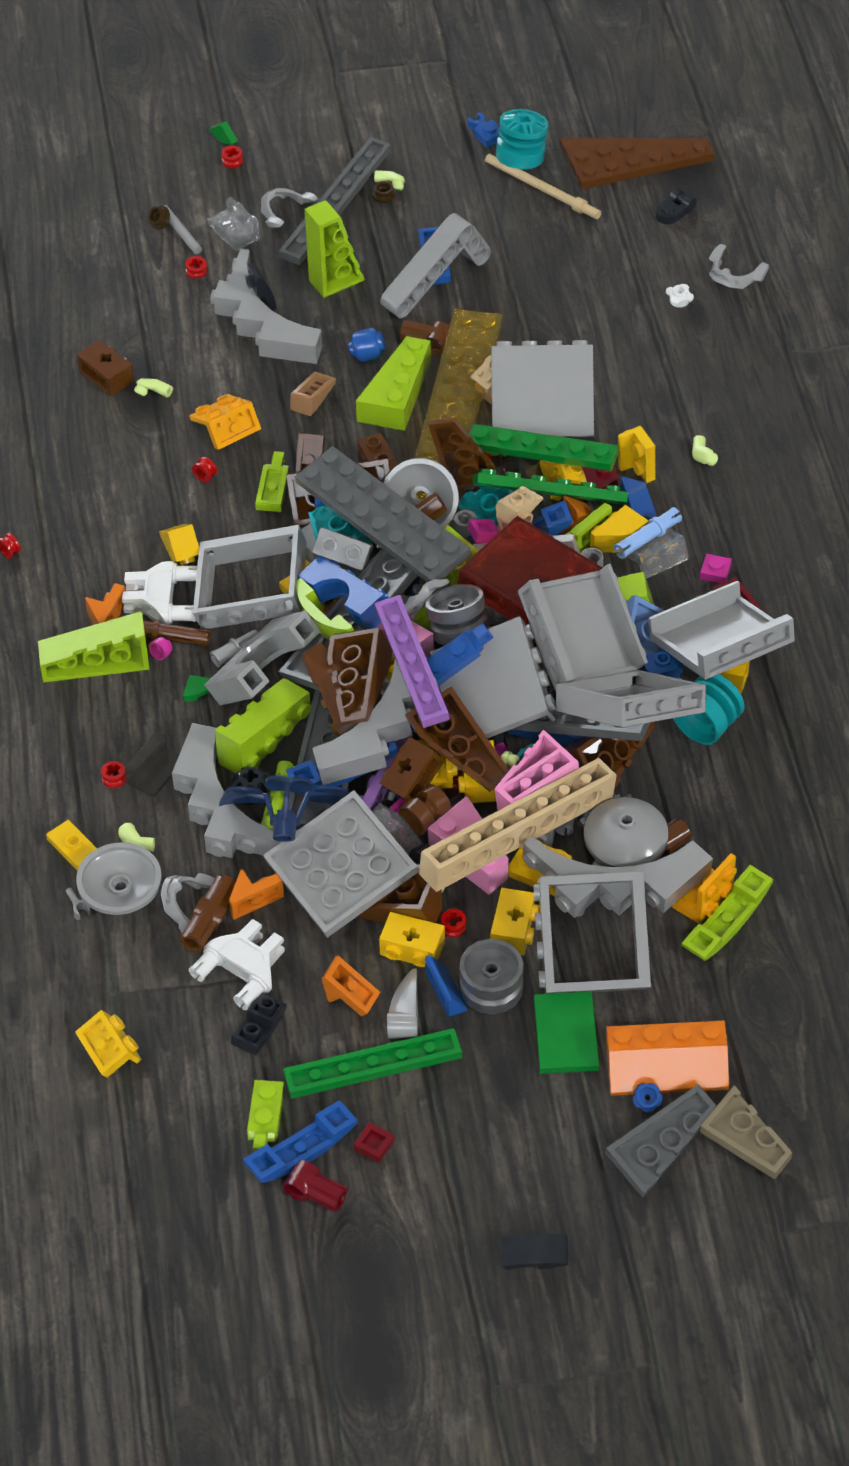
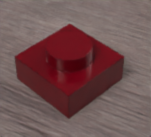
(374, 1142)

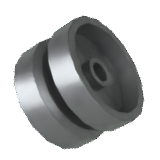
(456, 611)
(491, 976)

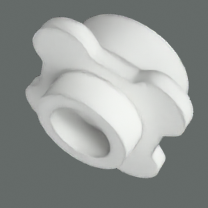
(679, 295)

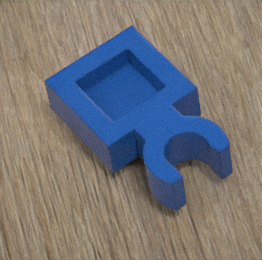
(484, 131)

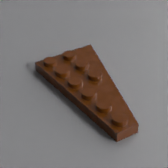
(619, 159)

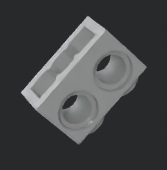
(342, 548)

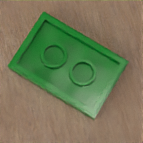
(566, 1032)

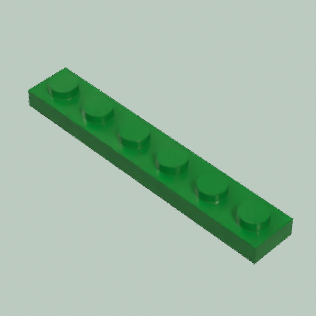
(545, 447)
(560, 487)
(372, 1063)

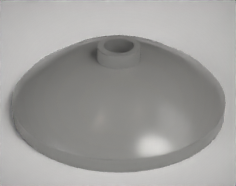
(425, 476)
(625, 844)
(115, 868)

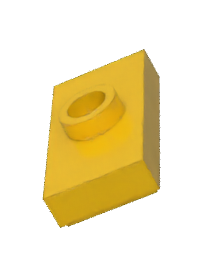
(70, 843)

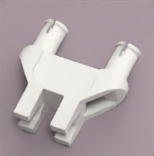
(153, 592)
(244, 959)

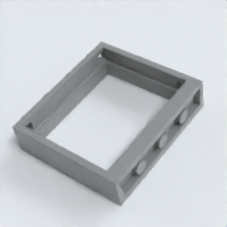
(244, 548)
(621, 703)
(543, 923)

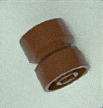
(425, 808)

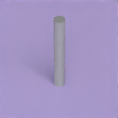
(184, 233)

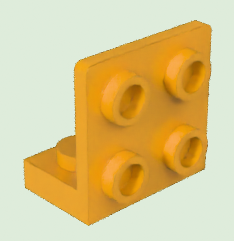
(227, 419)
(709, 892)

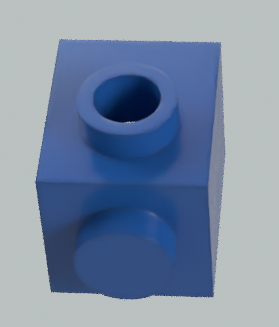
(663, 664)

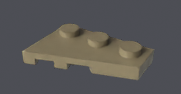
(743, 1133)

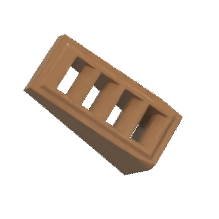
(308, 395)

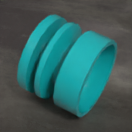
(521, 139)
(722, 708)

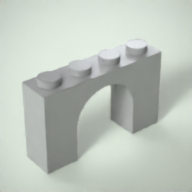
(242, 674)

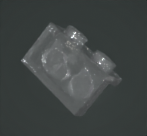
(235, 225)
(661, 553)

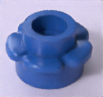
(647, 1089)

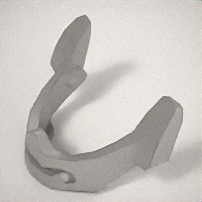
(273, 221)
(729, 280)
(415, 603)
(172, 886)

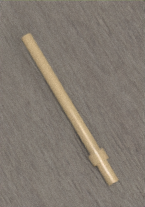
(578, 204)

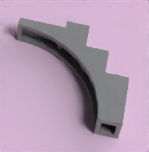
(272, 332)
(365, 745)
(227, 825)
(663, 879)

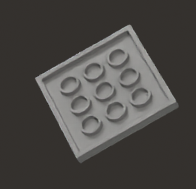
(341, 863)

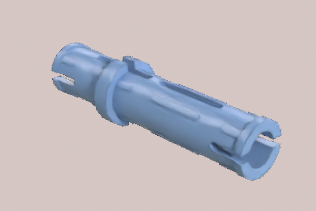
(656, 527)

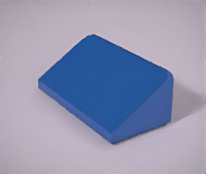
(638, 497)
(444, 987)

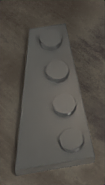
(658, 1141)

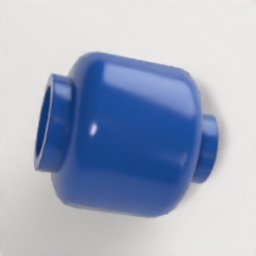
(367, 344)

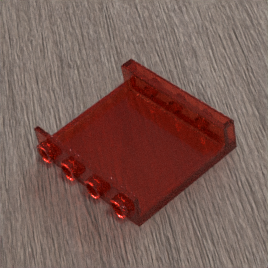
(514, 558)

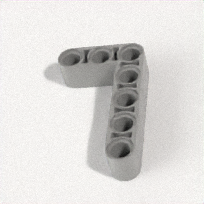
(449, 240)

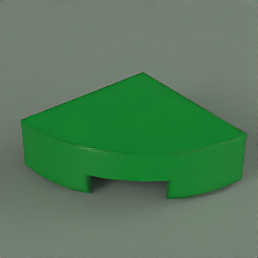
(223, 133)
(195, 688)

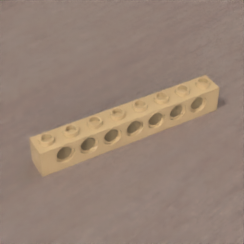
(516, 823)

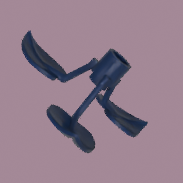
(285, 821)

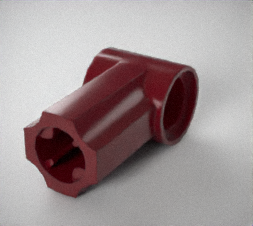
(308, 1183)

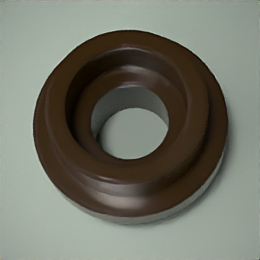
(383, 192)
(159, 217)

